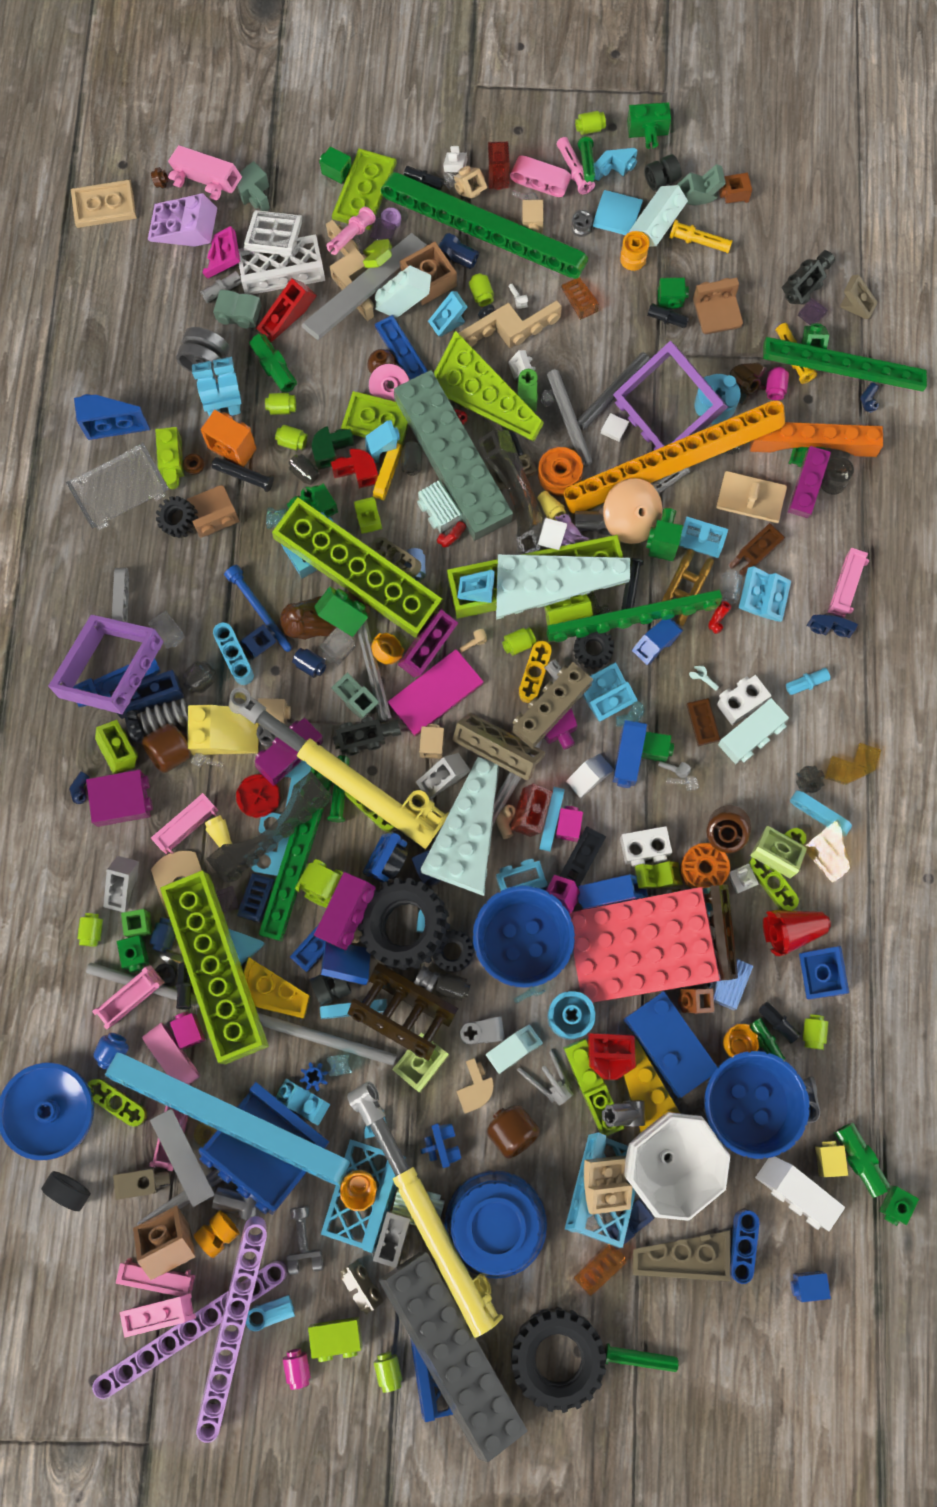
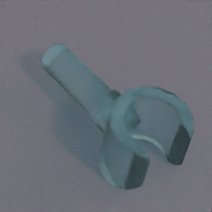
(528, 993)

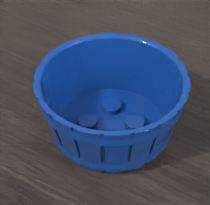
(523, 936)
(757, 1104)
(496, 1224)

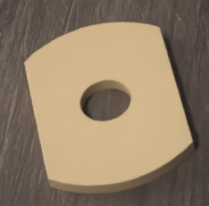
(172, 867)

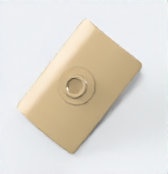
(751, 496)

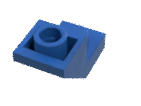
(656, 639)

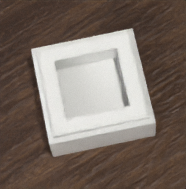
(614, 427)

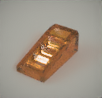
(581, 311)
(606, 1274)

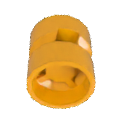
(634, 250)
(213, 1236)

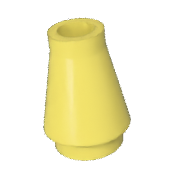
(550, 505)
(218, 830)

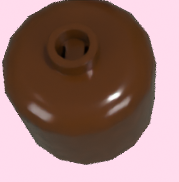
(167, 747)
(728, 829)
(512, 1131)

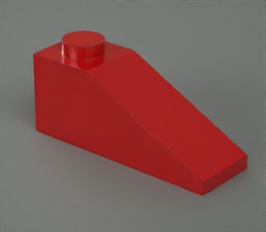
(286, 309)

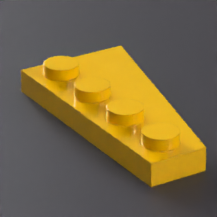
(646, 1085)

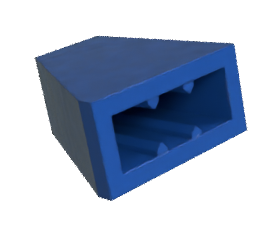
(629, 753)
(610, 892)

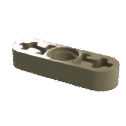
(404, 556)

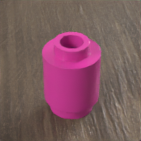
(777, 383)
(296, 1369)

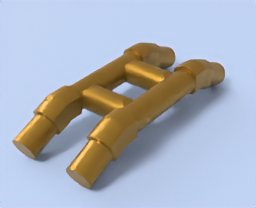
(682, 572)

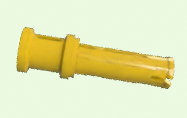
(691, 234)
(805, 374)

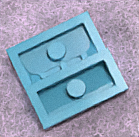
(617, 212)
(765, 594)
(609, 692)

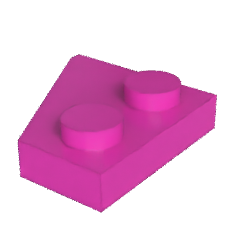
(223, 252)

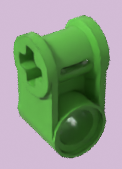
(528, 391)

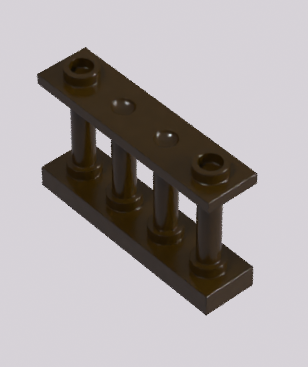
(722, 922)
(413, 995)

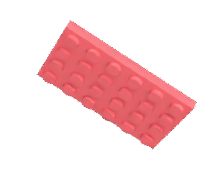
(644, 946)

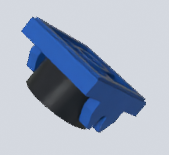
(386, 858)

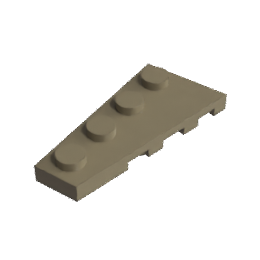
(690, 1258)

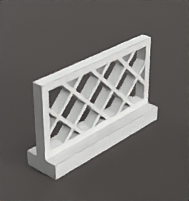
(278, 278)

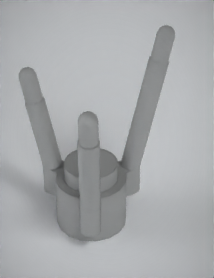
(559, 1091)

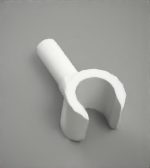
(520, 301)

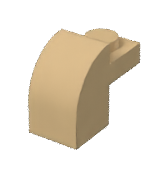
(478, 1093)

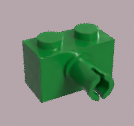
(649, 122)
(318, 498)
(665, 536)
(341, 611)

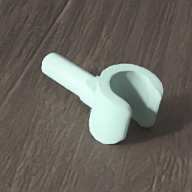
(702, 674)

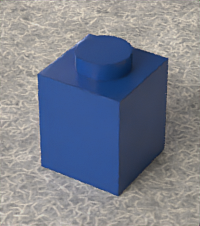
(810, 1286)

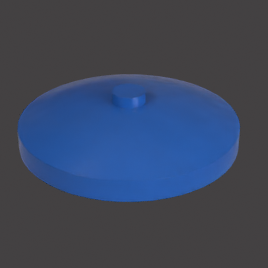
(45, 1111)

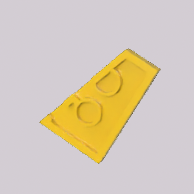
(274, 992)

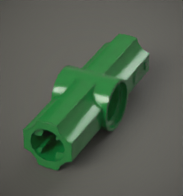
(273, 363)
(862, 1160)

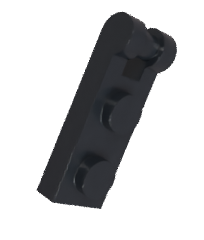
(583, 855)

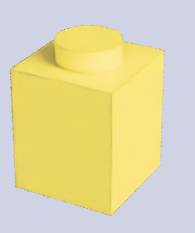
(831, 1159)

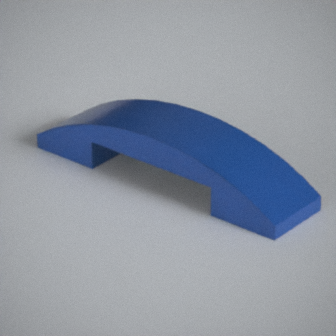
(110, 681)

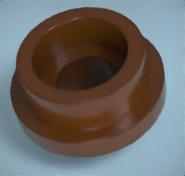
(159, 178)
(190, 459)

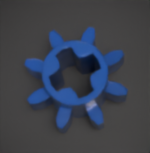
(307, 1078)

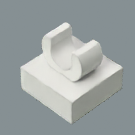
(454, 160)
(520, 362)
(743, 878)

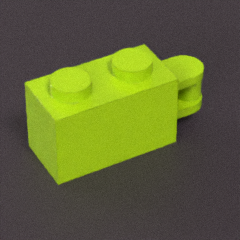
(170, 455)

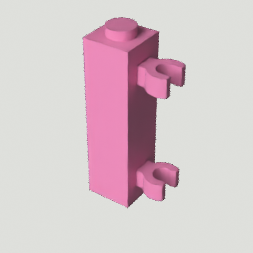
(204, 169)

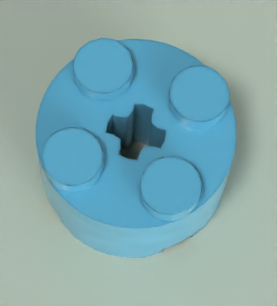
(726, 389)
(584, 1014)

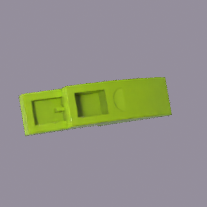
(590, 1084)

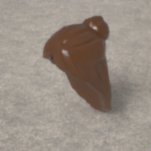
(302, 621)

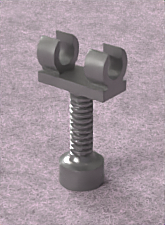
(300, 1214)

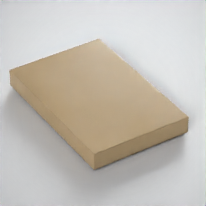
(103, 203)

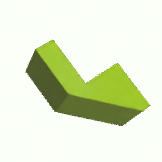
(658, 875)

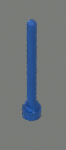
(235, 575)

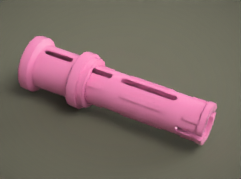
(565, 148)
(355, 227)

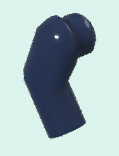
(868, 402)
(77, 788)

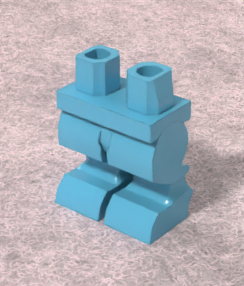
(219, 394)

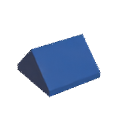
(824, 973)

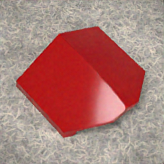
(611, 1054)

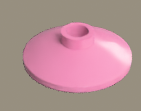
(381, 376)

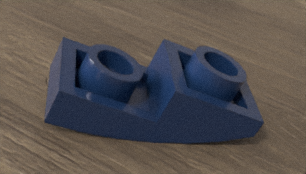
(823, 623)

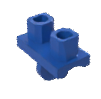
(446, 1155)

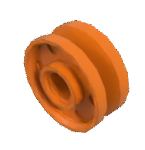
(556, 459)
(704, 853)

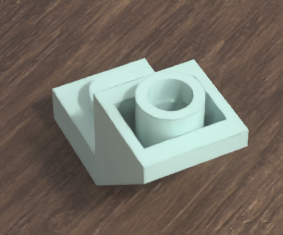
(514, 1048)

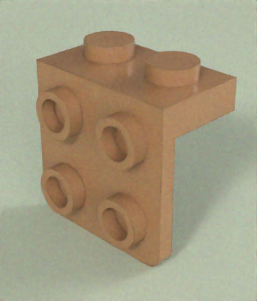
(718, 305)
(214, 511)

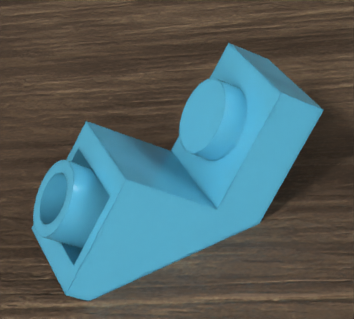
(619, 160)
(381, 440)
(302, 1101)

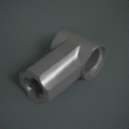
(591, 521)
(627, 1114)
(235, 1203)

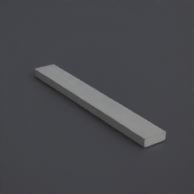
(360, 289)

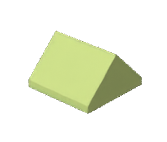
(779, 852)
(418, 1070)

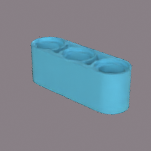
(230, 644)

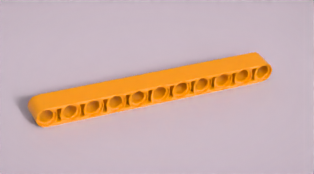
(679, 454)

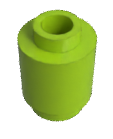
(590, 122)
(481, 289)
(280, 403)
(291, 437)
(518, 641)
(90, 930)
(815, 1032)
(388, 1372)

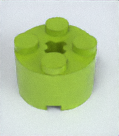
(319, 882)

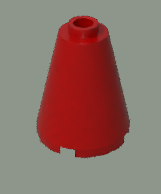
(793, 929)

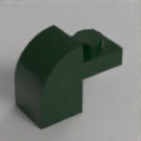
(325, 443)

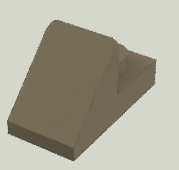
(858, 298)

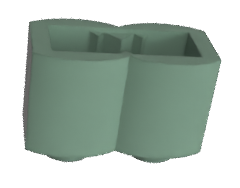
(237, 309)

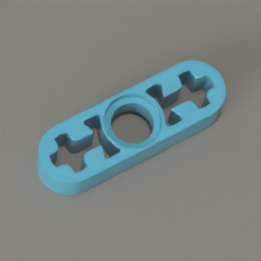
(819, 811)
(552, 818)
(341, 1010)

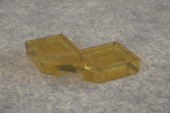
(848, 772)

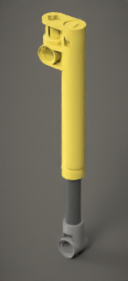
(415, 822)
(469, 1293)

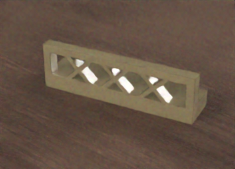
(496, 747)

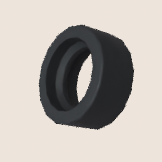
(65, 1191)

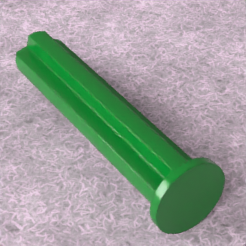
(585, 145)
(338, 798)
(641, 1359)

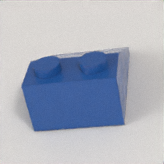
(108, 417)

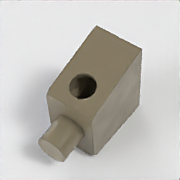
(128, 1186)

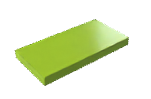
(363, 185)

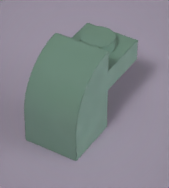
(252, 185)
(703, 188)
(357, 698)

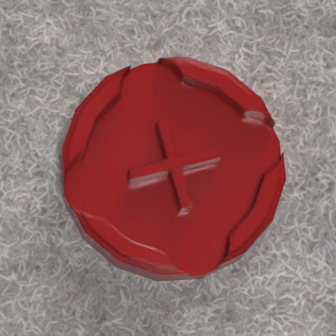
(257, 796)

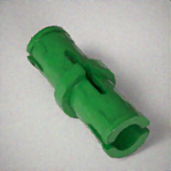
(765, 1039)

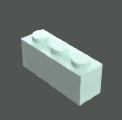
(660, 213)
(403, 291)
(754, 732)

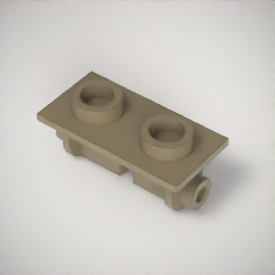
(357, 1277)

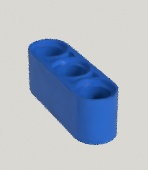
(746, 1258)

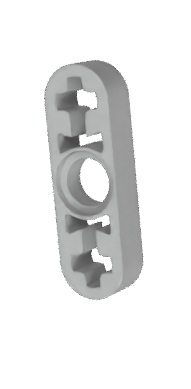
(120, 594)

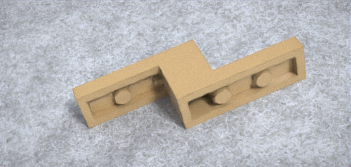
(349, 268)
(510, 325)

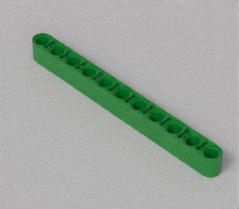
(484, 225)

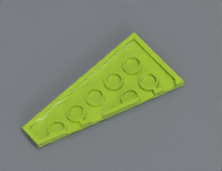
(479, 388)

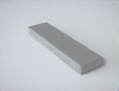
(182, 1157)

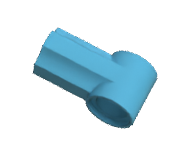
(272, 1312)

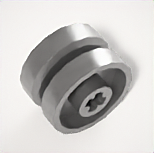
(201, 346)

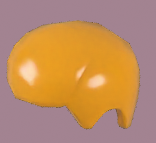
(387, 648)
(740, 1039)
(358, 1190)

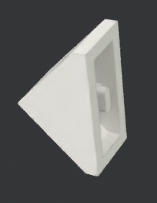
(552, 533)
(589, 775)

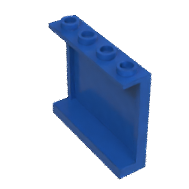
(253, 1170)

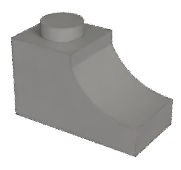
(443, 775)
(119, 883)
(392, 1239)

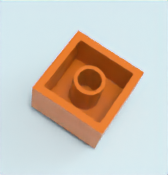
(228, 438)

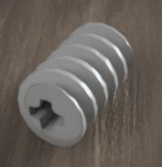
(167, 715)

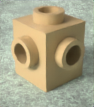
(469, 182)

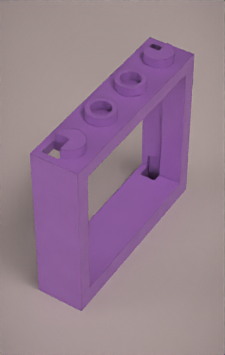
(700, 424)
(83, 650)

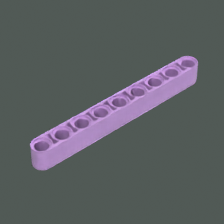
(181, 1336)
(231, 1340)

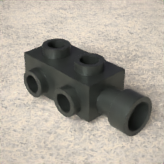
(807, 278)
(360, 733)

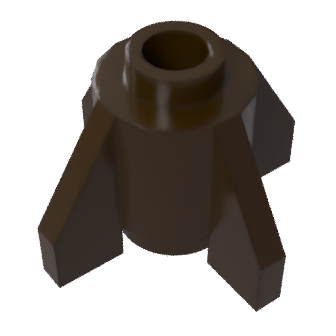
(748, 379)

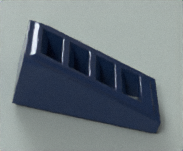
(256, 917)

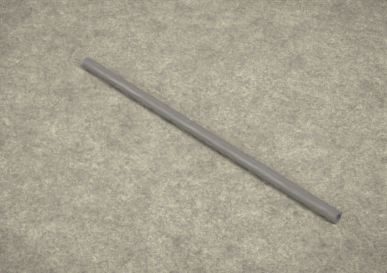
(266, 1021)

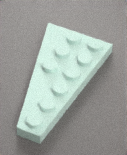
(545, 580)
(465, 837)

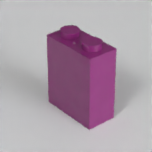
(119, 798)

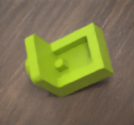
(367, 515)

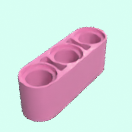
(540, 176)
(169, 1055)

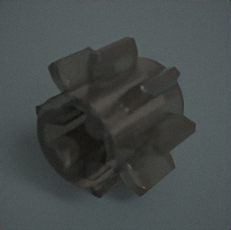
(810, 779)

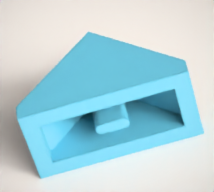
(477, 587)

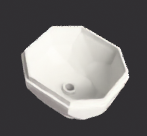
(690, 1176)

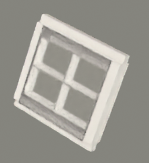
(273, 233)

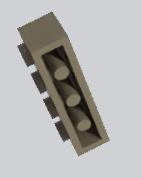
(552, 705)

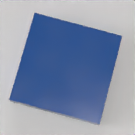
(346, 964)

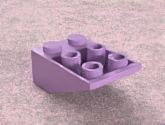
(183, 221)

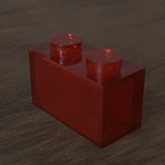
(498, 165)
(531, 810)

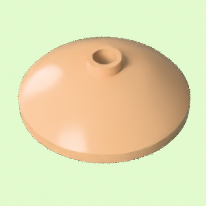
(623, 507)

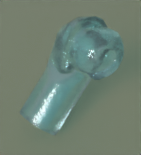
(635, 714)

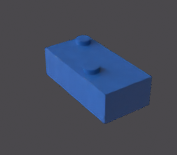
(671, 1044)

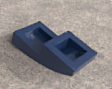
(639, 1218)

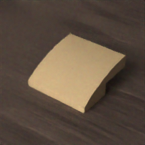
(606, 1185)

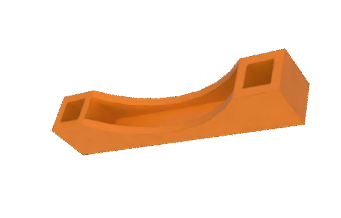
(853, 439)

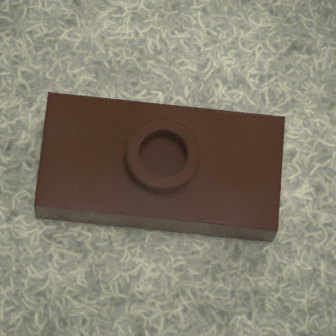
(703, 722)

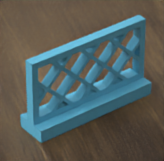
(382, 1202)
(579, 1211)

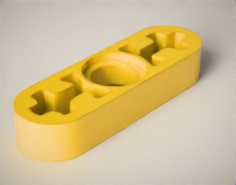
(387, 472)
(534, 656)

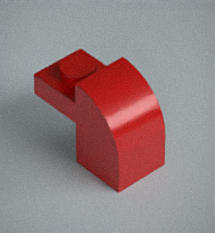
(360, 464)

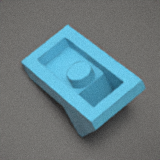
(448, 314)

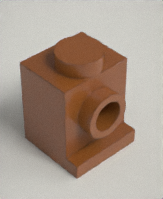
(736, 188)
(690, 1000)

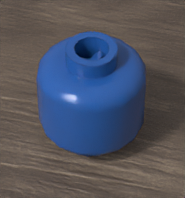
(108, 1047)

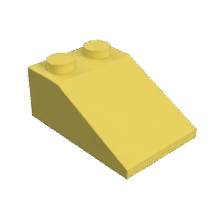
(220, 731)

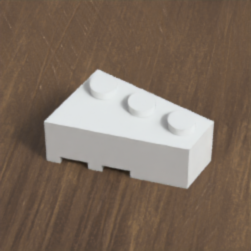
(800, 1192)

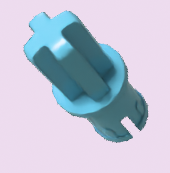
(808, 681)

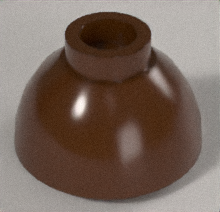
(378, 358)

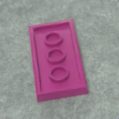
(435, 692)

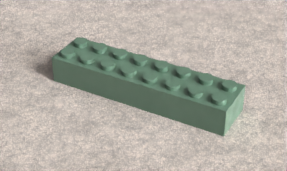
(452, 455)

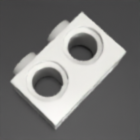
(746, 703)
(644, 841)

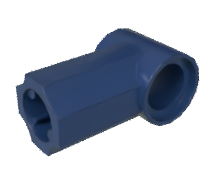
(458, 252)

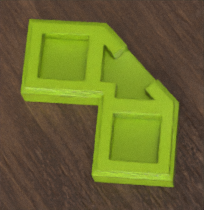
(377, 253)

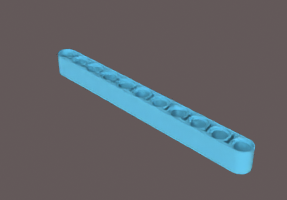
(228, 1119)

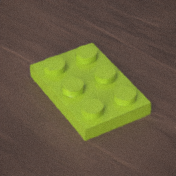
(369, 412)

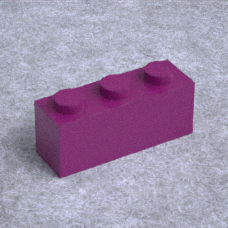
(809, 482)
(427, 643)
(280, 757)
(345, 911)

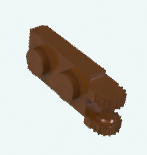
(758, 548)

